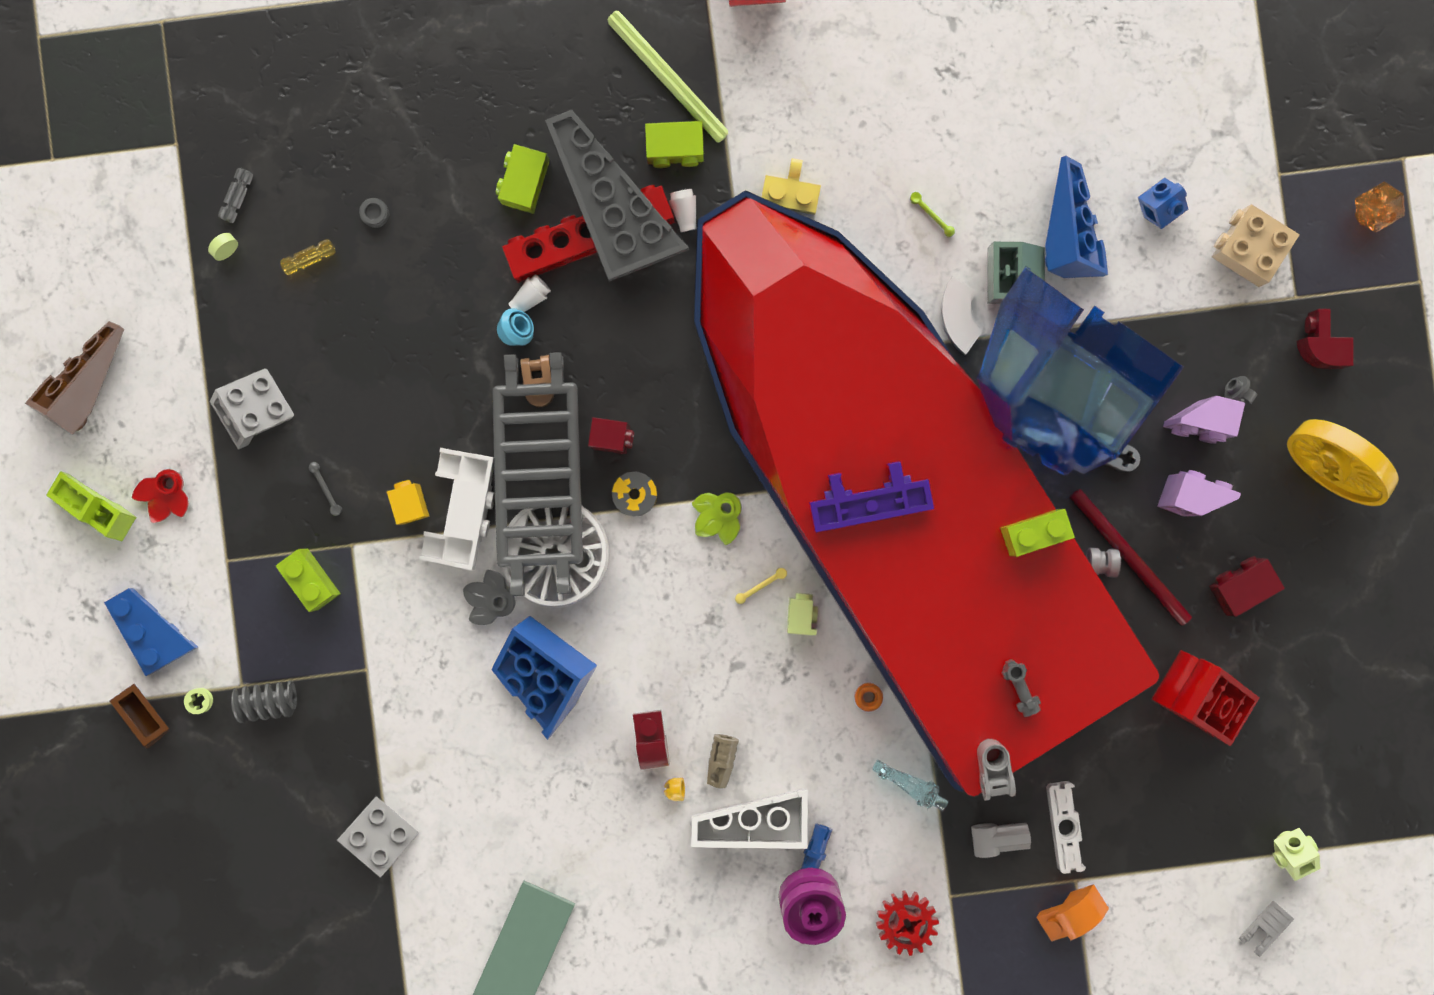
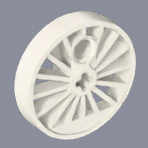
(564, 546)

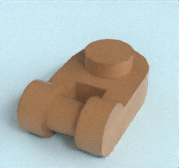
(535, 365)

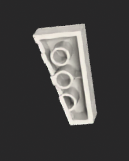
(762, 823)

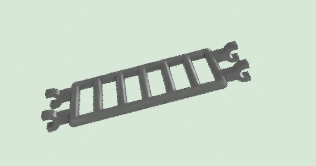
(502, 503)

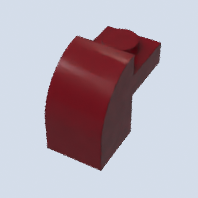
(1320, 348)
(651, 739)

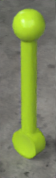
(915, 198)

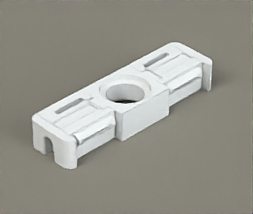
(1062, 808)

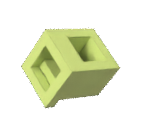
(802, 615)

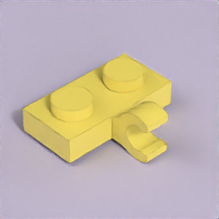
(791, 192)

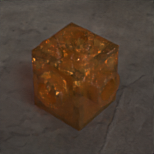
(1379, 207)

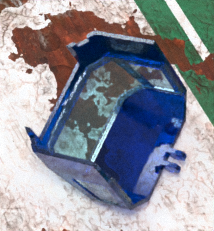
(1064, 391)

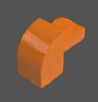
(1076, 916)

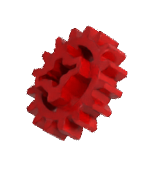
(896, 928)

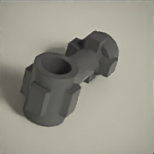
(1016, 672)

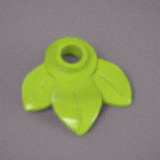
(714, 519)

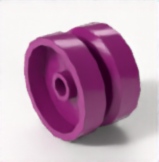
(811, 906)

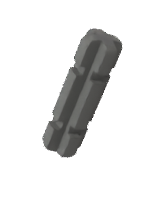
(235, 195)

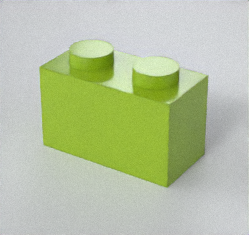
(674, 143)
(522, 178)
(1037, 532)
(307, 579)

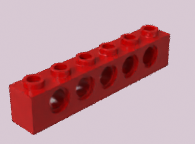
(577, 248)

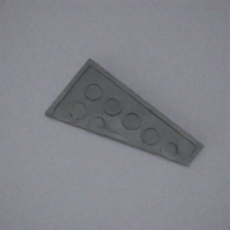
(618, 215)

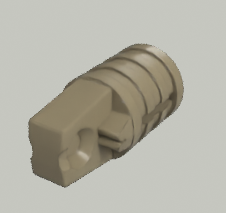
(721, 760)

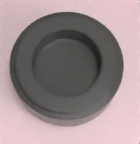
(374, 212)

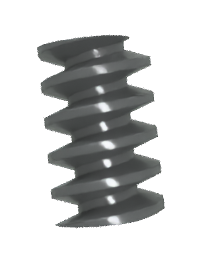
(264, 704)

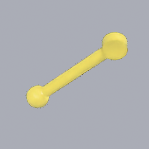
(781, 573)

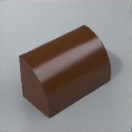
(139, 716)

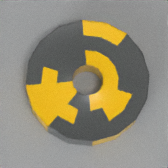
(631, 481)

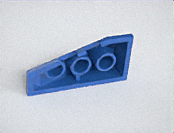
(1071, 237)

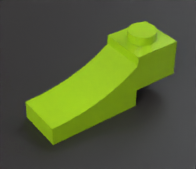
(91, 507)

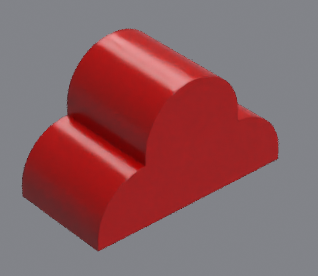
(1206, 697)

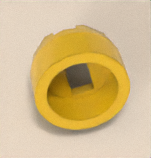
(675, 789)

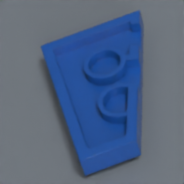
(146, 632)

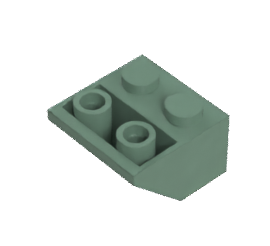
(1006, 263)

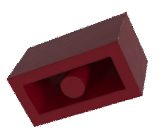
(610, 435)
(1246, 586)

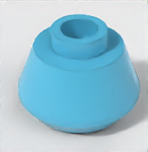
(515, 327)

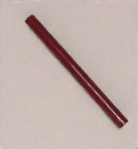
(1130, 557)

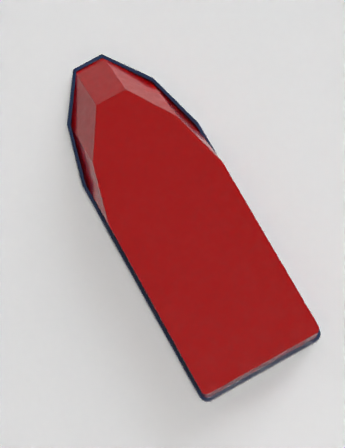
(845, 373)

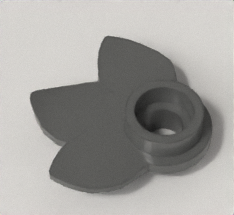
(484, 598)

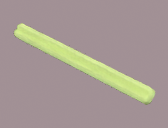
(667, 76)

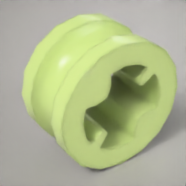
(189, 698)

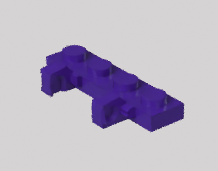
(896, 499)

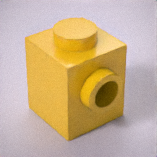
(407, 502)

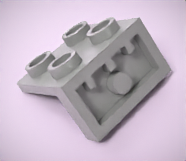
(250, 406)

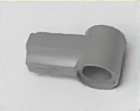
(993, 839)

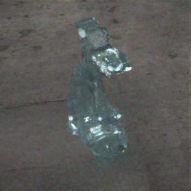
(922, 791)

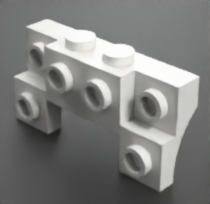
(467, 510)

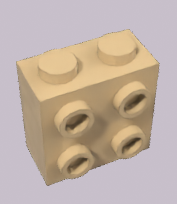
(1254, 245)

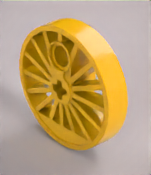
(1343, 462)

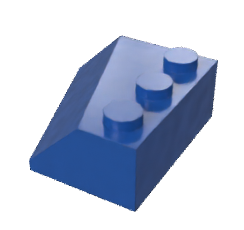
(542, 673)

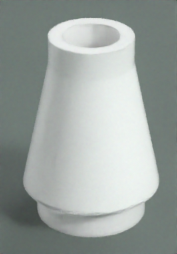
(684, 209)
(530, 294)

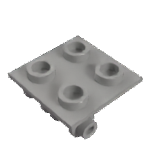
(378, 836)

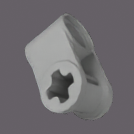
(996, 775)

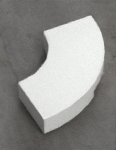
(957, 315)

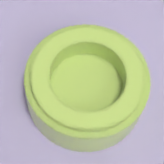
(223, 246)

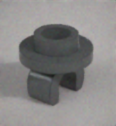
(1239, 390)

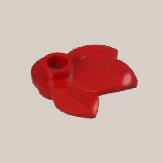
(160, 498)

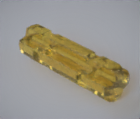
(307, 257)

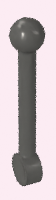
(335, 509)

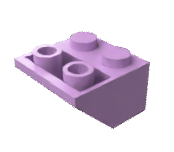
(1209, 418)
(1193, 495)

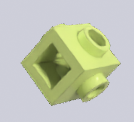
(1296, 853)

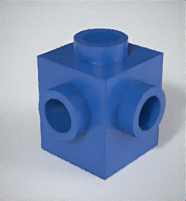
(1163, 202)

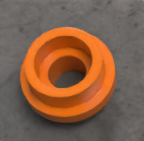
(877, 699)

